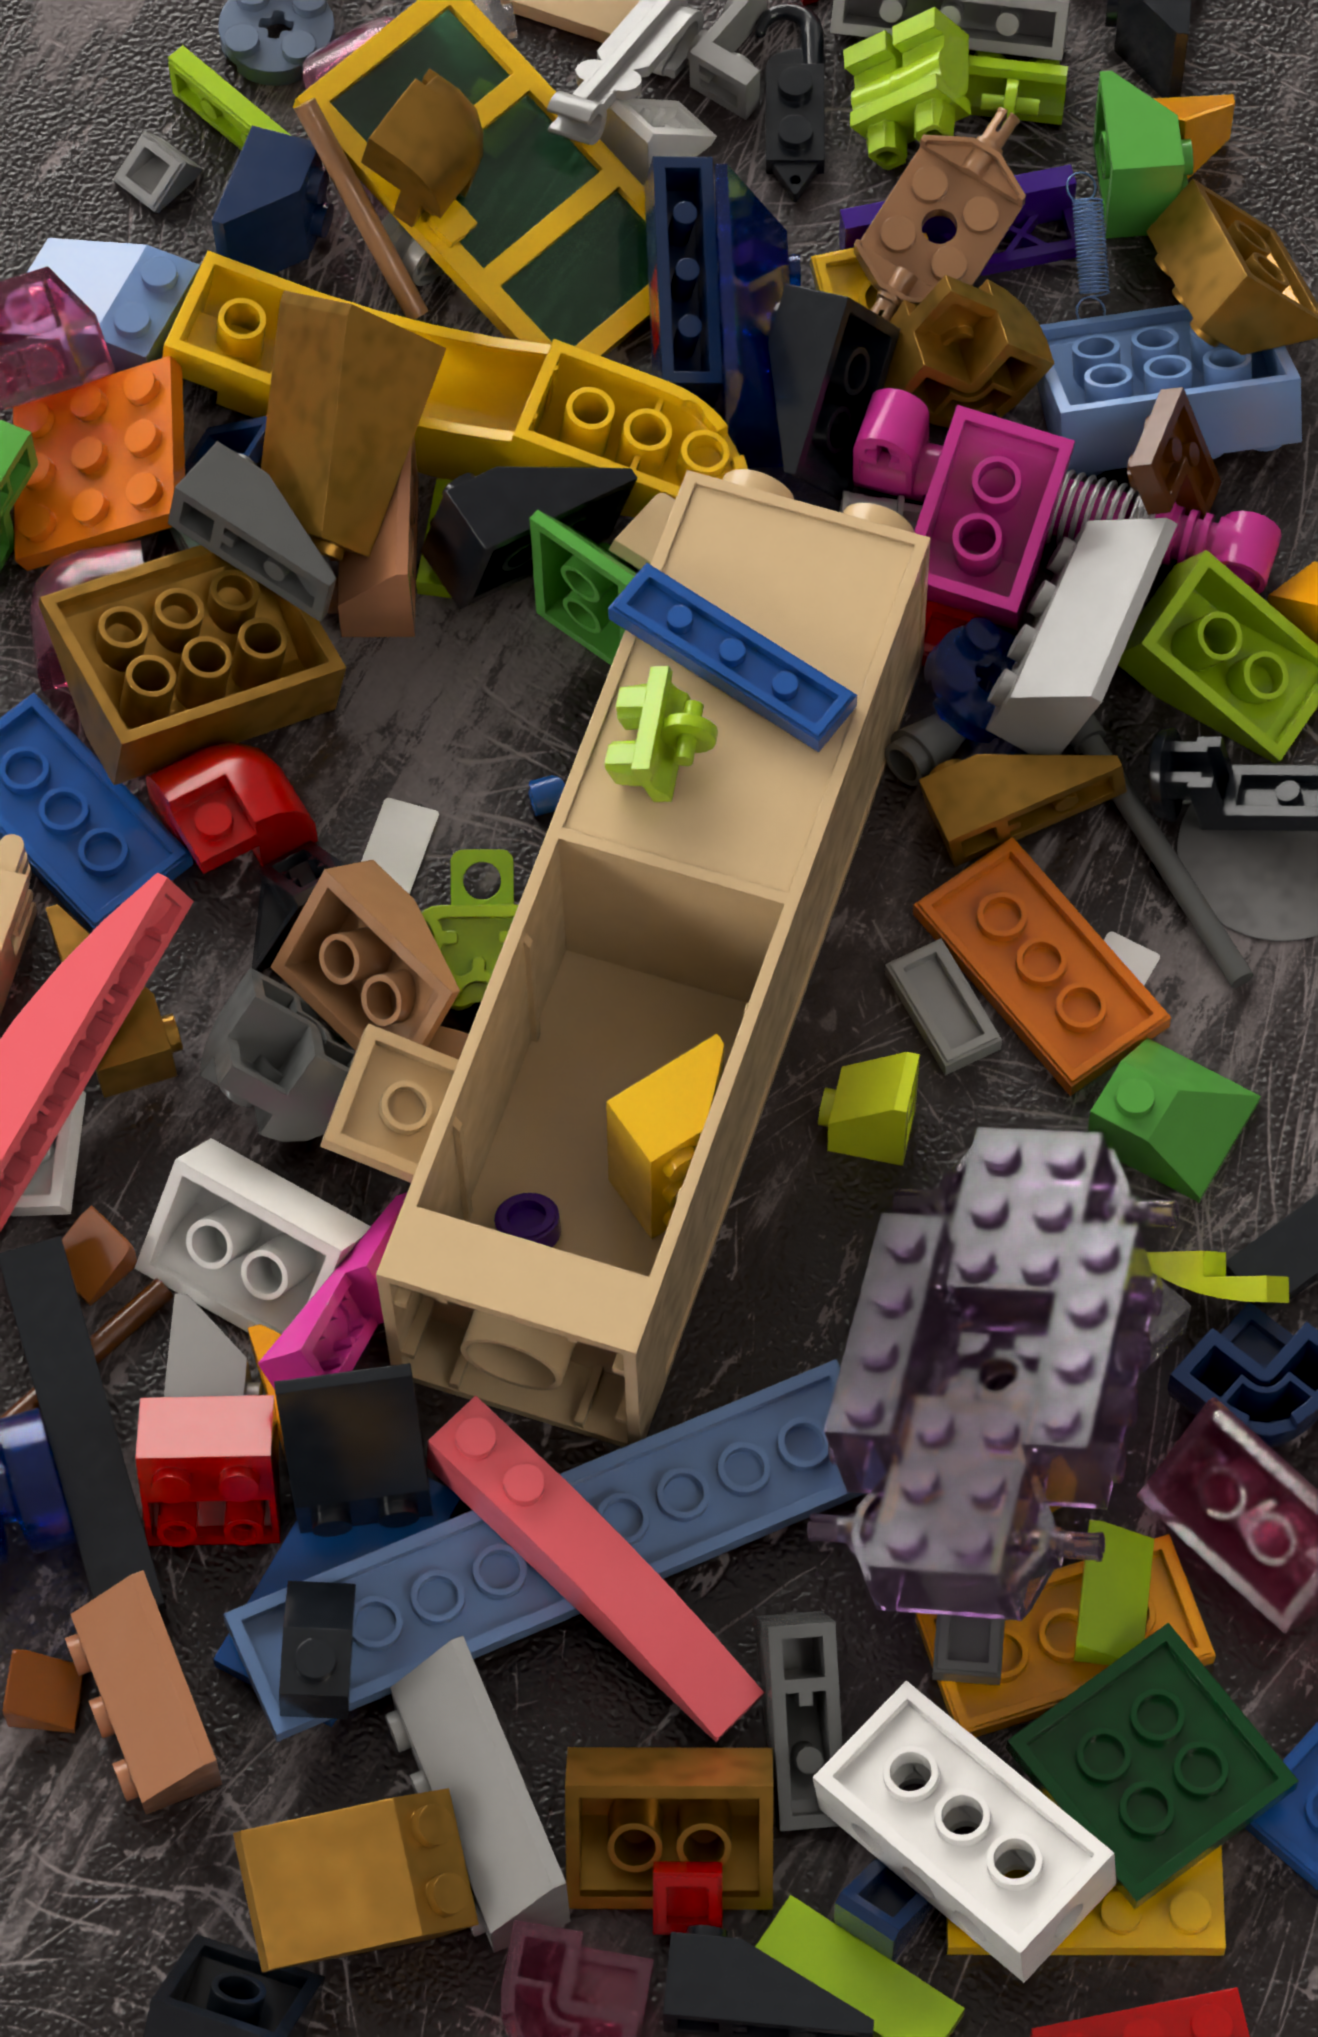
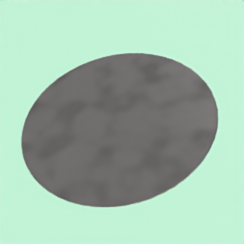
(1254, 878)

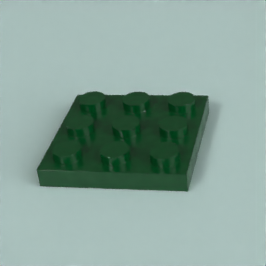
(1153, 1763)

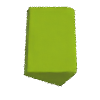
(1114, 1596)

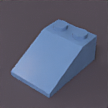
(128, 288)

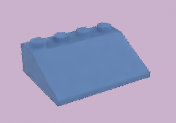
(1118, 363)

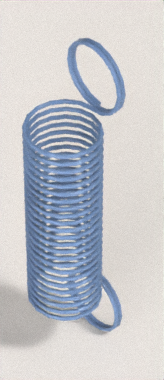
(1085, 245)

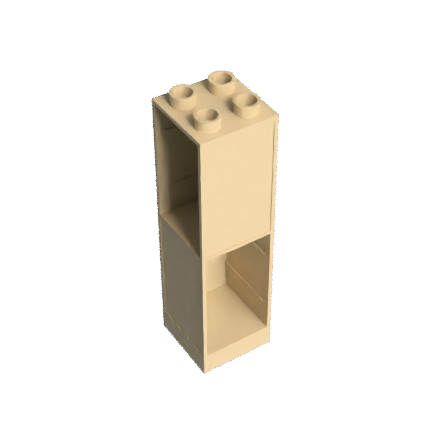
(635, 948)

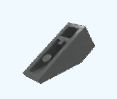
(248, 523)
(799, 1709)

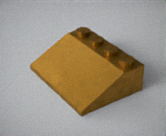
(186, 660)

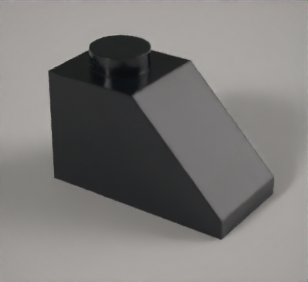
(317, 1650)

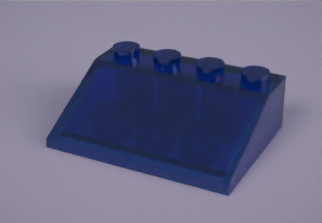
(750, 282)

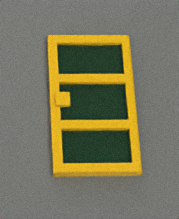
(549, 224)

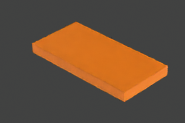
(1041, 966)

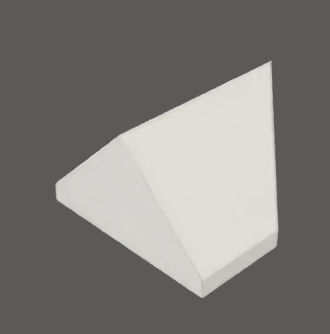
(652, 128)

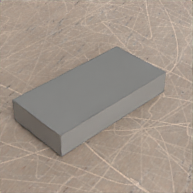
(943, 1006)

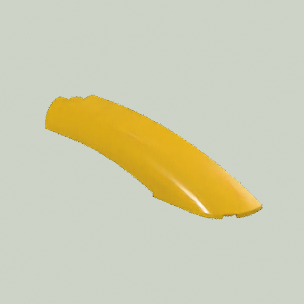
(489, 401)

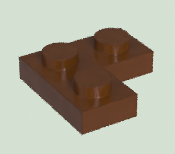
(1173, 459)

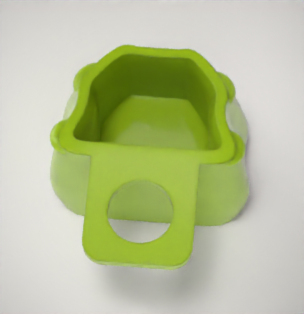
(471, 928)

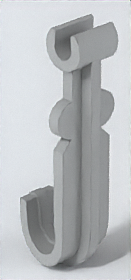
(646, 42)

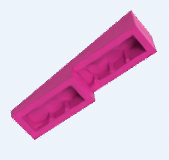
(341, 1314)

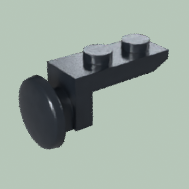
(1227, 793)

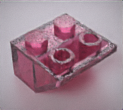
(46, 339)

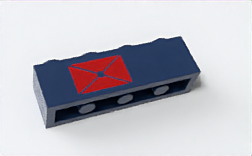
(684, 274)

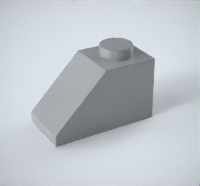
(203, 1357)

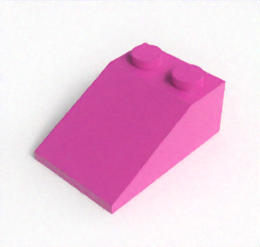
(991, 513)

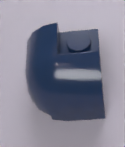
(1256, 1373)

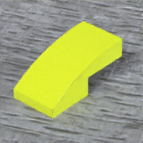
(1206, 1274)

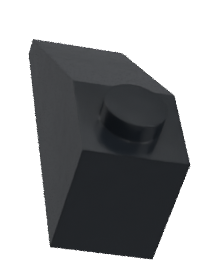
(738, 1991)

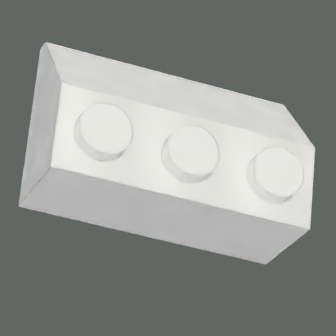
(243, 1238)

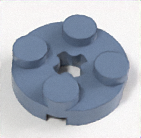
(274, 59)

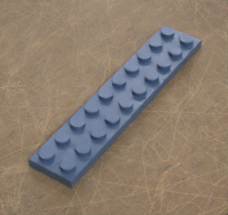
(667, 1495)

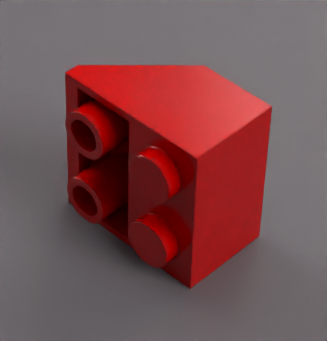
(209, 1470)

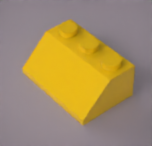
(657, 1129)

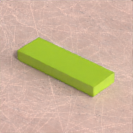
(215, 98)
(858, 1974)

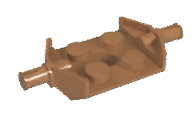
(948, 179)

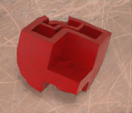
(230, 803)

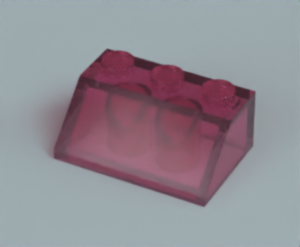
(1242, 1513)

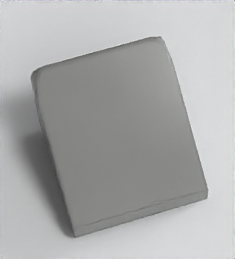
(156, 172)

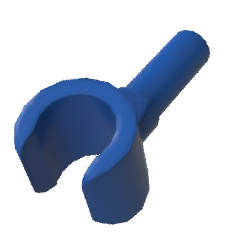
(545, 794)

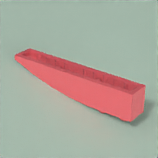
(70, 1025)
(590, 1565)

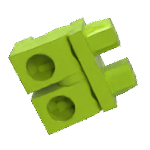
(908, 84)

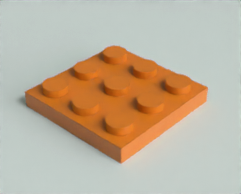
(103, 462)

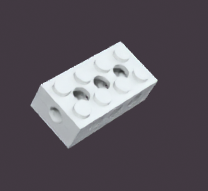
(964, 1874)

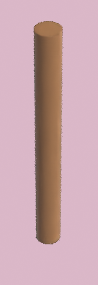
(361, 209)

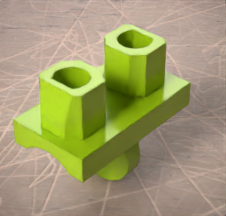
(1027, 89)
(667, 736)

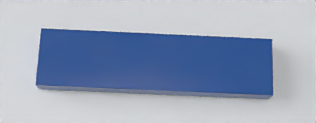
(732, 657)

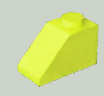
(872, 1108)

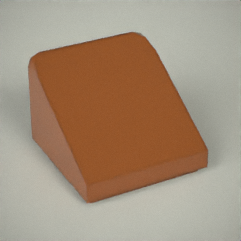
(97, 1255)
(42, 1692)

